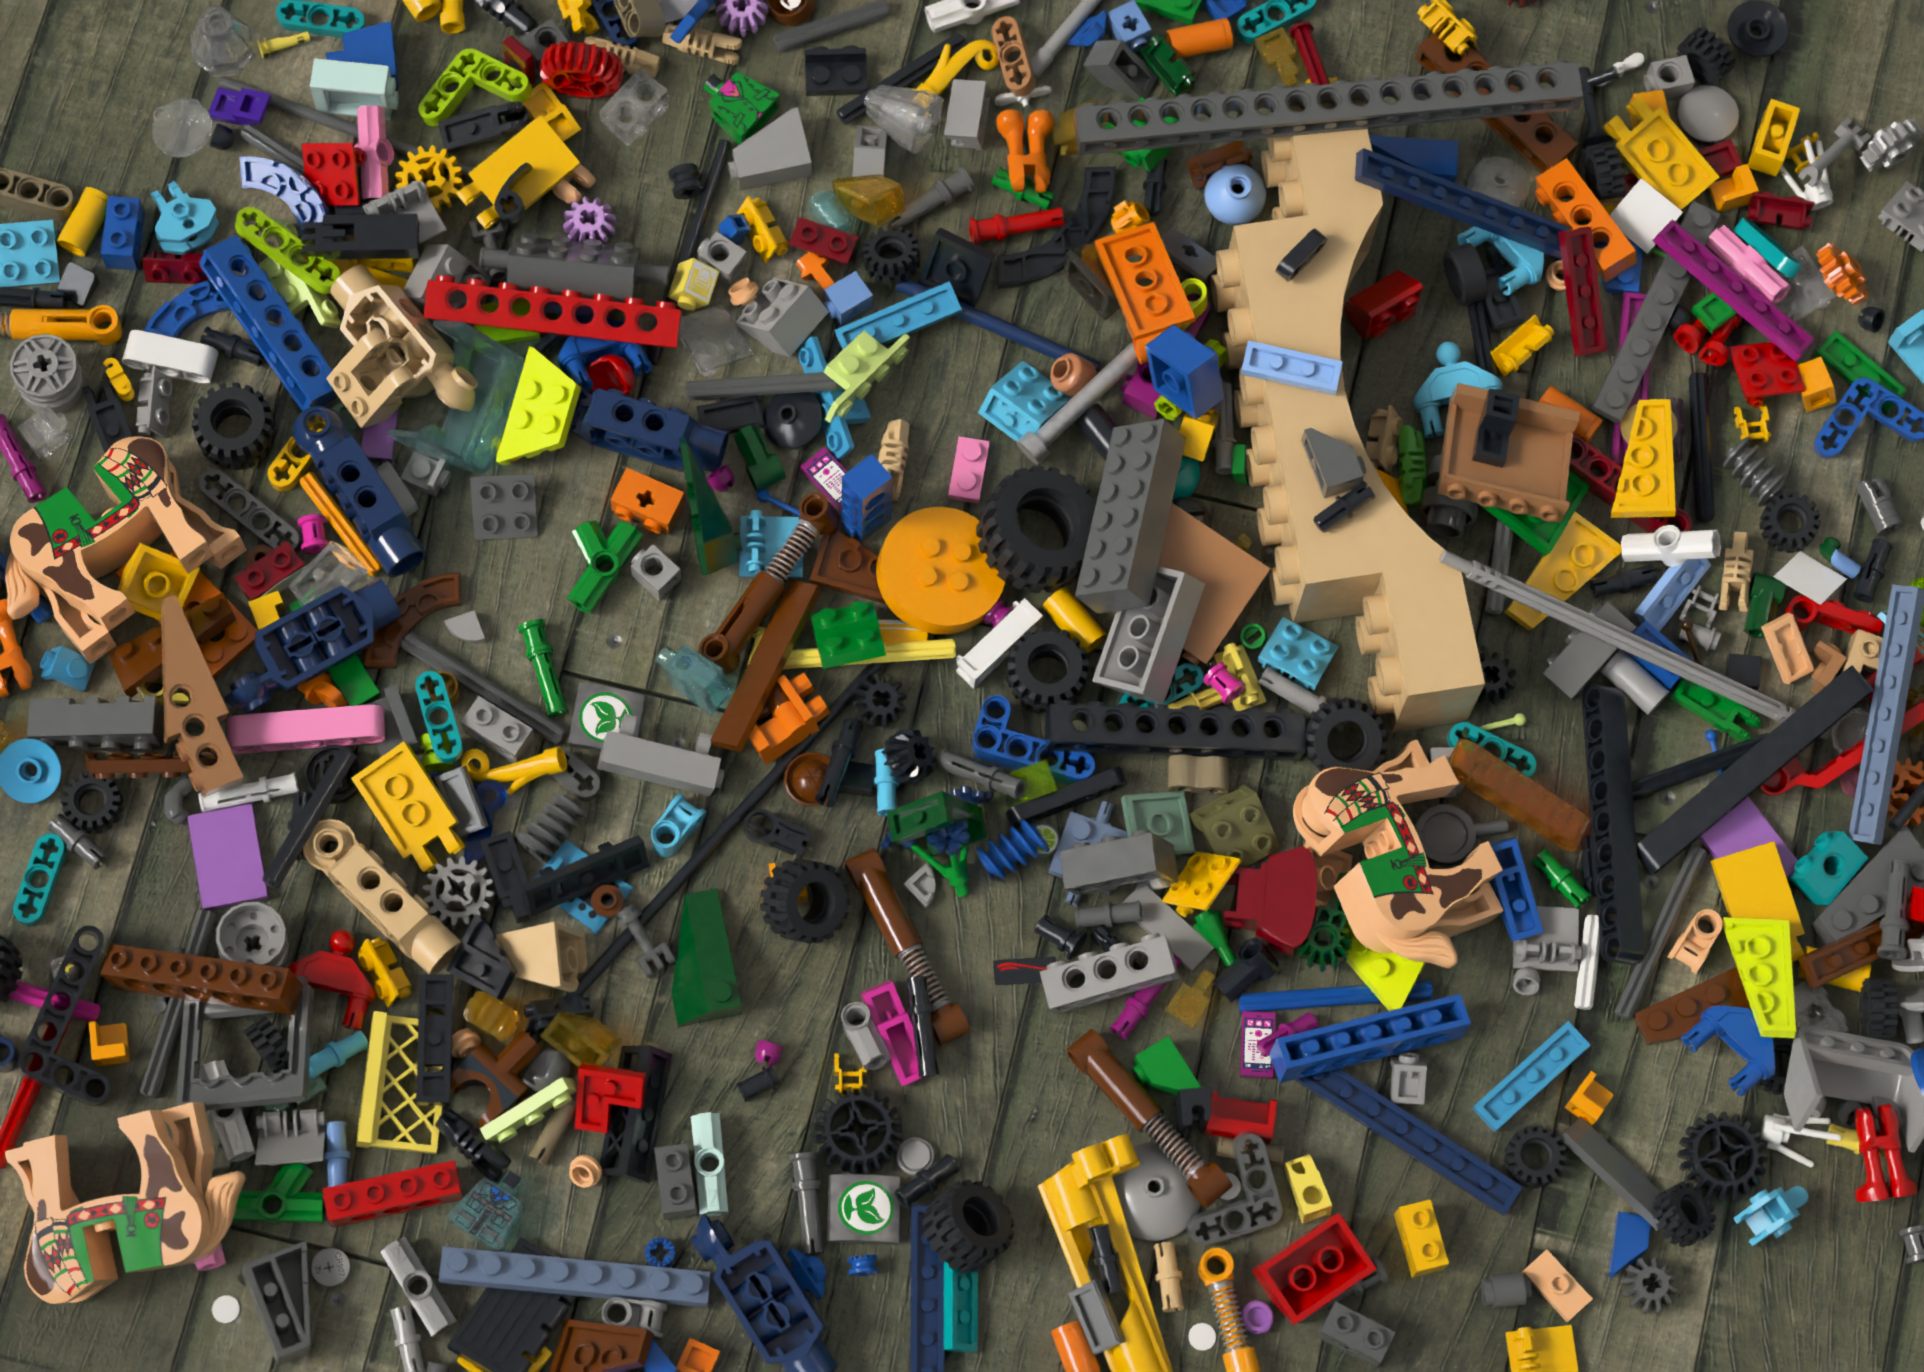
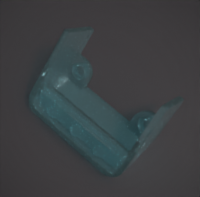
(472, 437)

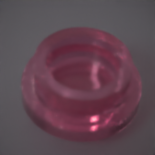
(1849, 781)

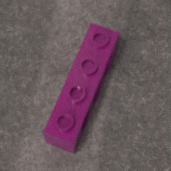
(1140, 393)

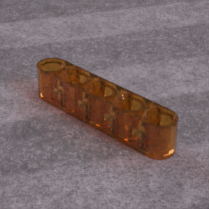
(1518, 795)

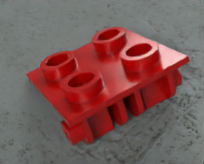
(334, 171)
(1765, 372)

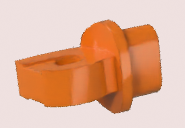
(813, 267)
(321, 690)

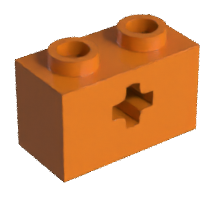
(639, 489)

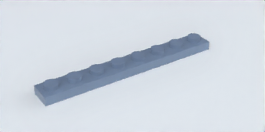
(1886, 714)
(573, 1276)

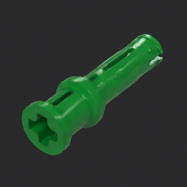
(540, 654)

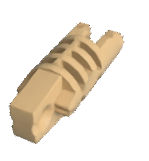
(706, 44)
(631, 59)
(894, 453)
(1737, 572)

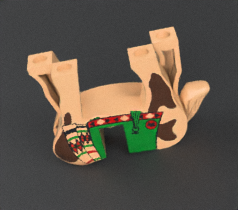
(63, 549)
(1394, 895)
(168, 1224)

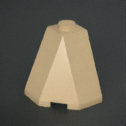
(547, 954)

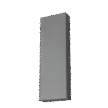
(1162, 919)

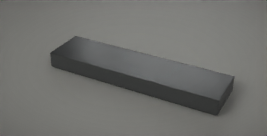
(1612, 1168)

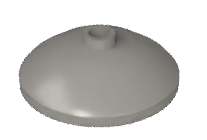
(1157, 1214)

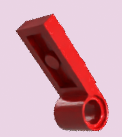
(1834, 615)

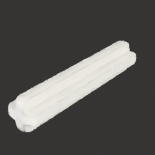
(1588, 964)

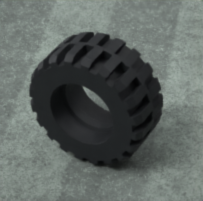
(1008, 547)

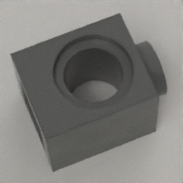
(544, 33)

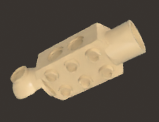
(410, 335)
(356, 871)

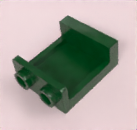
(932, 814)

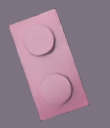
(968, 470)

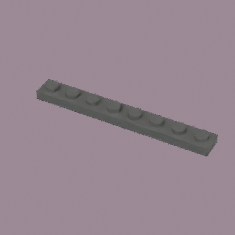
(1650, 322)

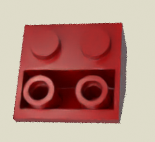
(1383, 304)

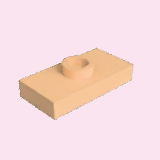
(1788, 648)
(1557, 1285)

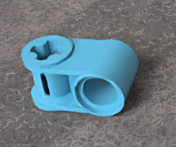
(680, 821)

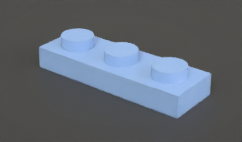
(1291, 367)
(1671, 592)

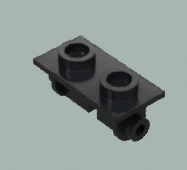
(543, 1011)

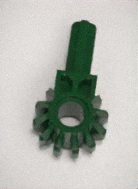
(1330, 926)

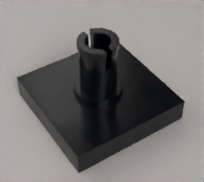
(958, 262)

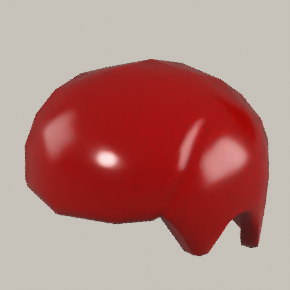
(612, 373)

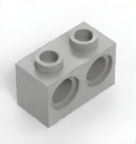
(497, 730)

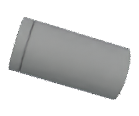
(1635, 681)

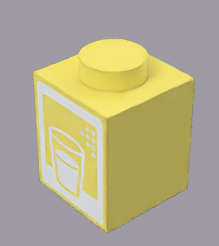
(693, 284)

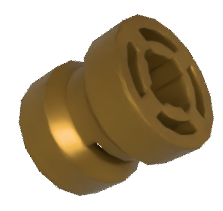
(451, 687)

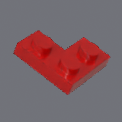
(599, 1089)

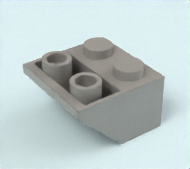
(446, 261)
(782, 315)

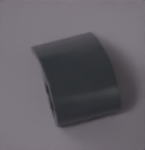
(506, 195)

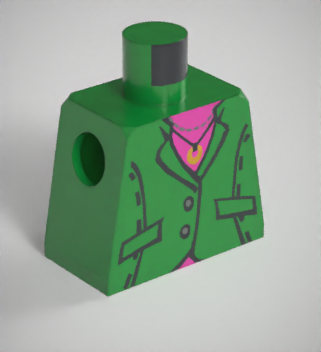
(741, 105)

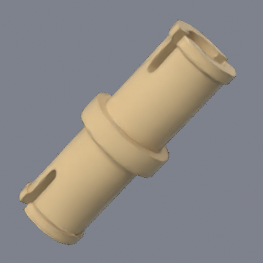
(1168, 1277)

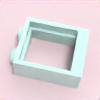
(345, 86)

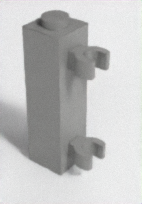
(660, 762)

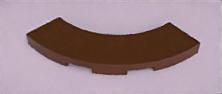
(414, 605)

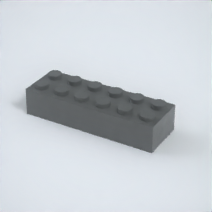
(1130, 516)

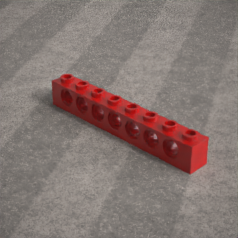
(439, 307)

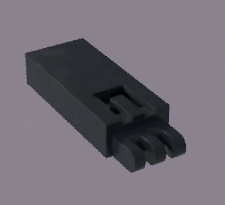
(374, 236)

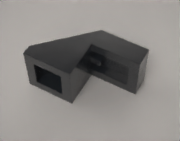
(1494, 427)

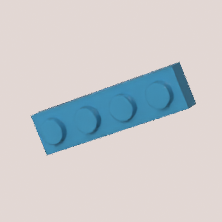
(904, 316)
(1531, 1076)

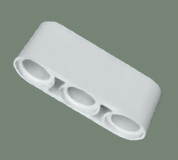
(171, 356)

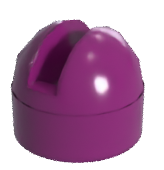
(722, 479)
(769, 1051)

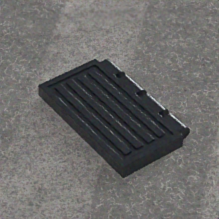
(509, 1324)

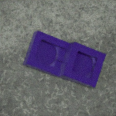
(239, 107)

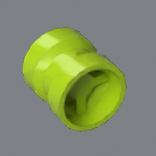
(429, 759)

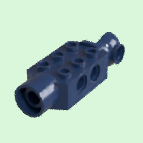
(646, 430)
(359, 490)
(314, 641)
(766, 1299)

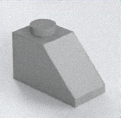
(869, 151)

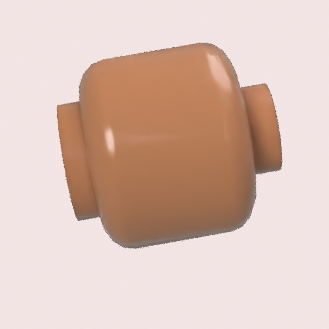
(1071, 373)

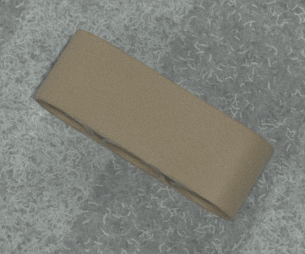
(641, 17)
(42, 204)

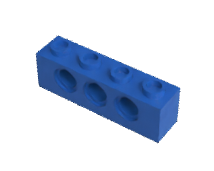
(866, 498)

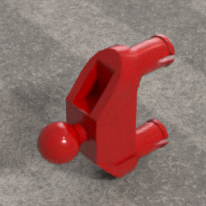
(339, 975)

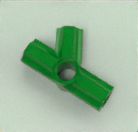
(599, 550)
(286, 1187)

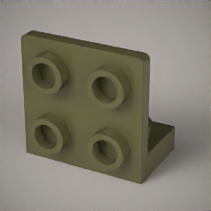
(1237, 826)

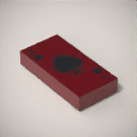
(519, 58)

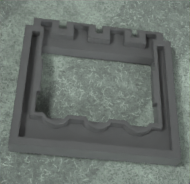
(258, 1087)

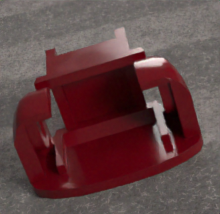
(1276, 900)

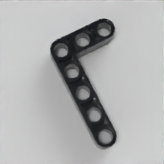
(58, 1020)

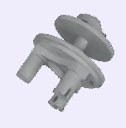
(1912, 995)

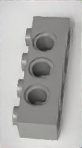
(1159, 970)

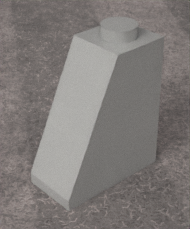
(772, 154)

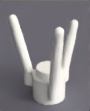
(1821, 192)
(1778, 1128)

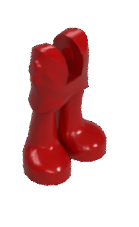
(1714, 350)
(1869, 1144)

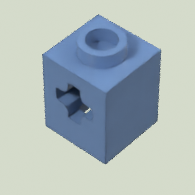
(1129, 25)
(847, 298)

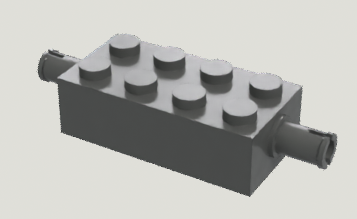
(574, 266)

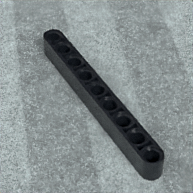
(1753, 769)
(1613, 825)

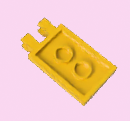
(535, 145)
(1661, 154)
(408, 805)
(1757, 888)

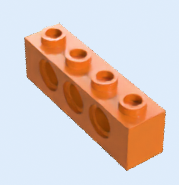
(1565, 181)

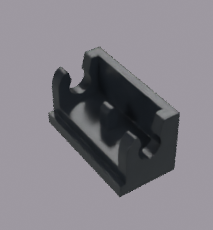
(1190, 1106)

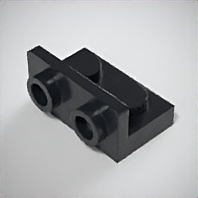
(835, 71)

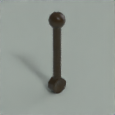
(1687, 626)

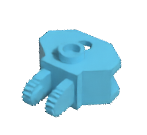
(182, 220)
(1772, 1212)

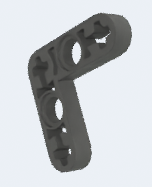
(1254, 1197)

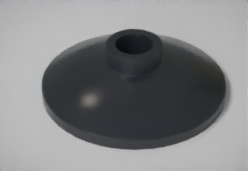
(1760, 17)
(802, 425)

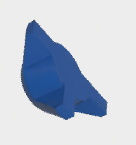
(1091, 31)
(801, 1270)

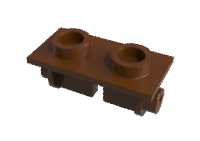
(1205, 164)

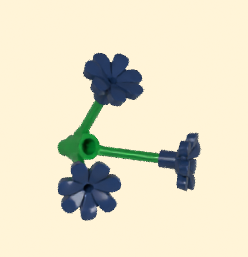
(949, 840)

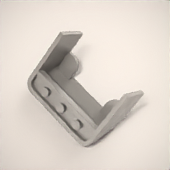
(1854, 1070)

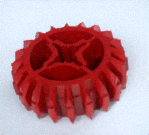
(581, 70)

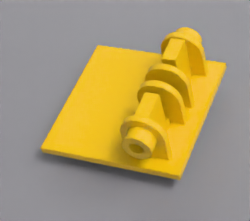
(1463, 31)
(1200, 882)
(1542, 1349)

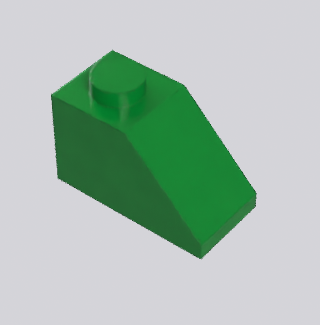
(1163, 1069)

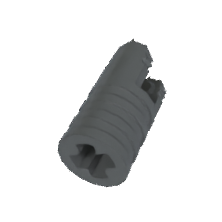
(1879, 506)

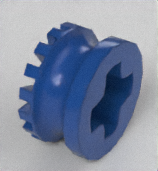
(652, 1246)
(863, 1266)

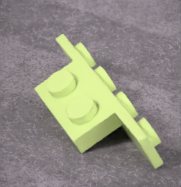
(297, 292)
(859, 366)

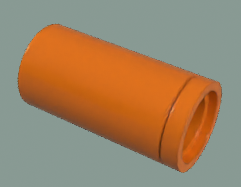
(1200, 38)
(1588, 421)
(1074, 1348)

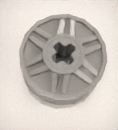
(56, 387)
(250, 926)

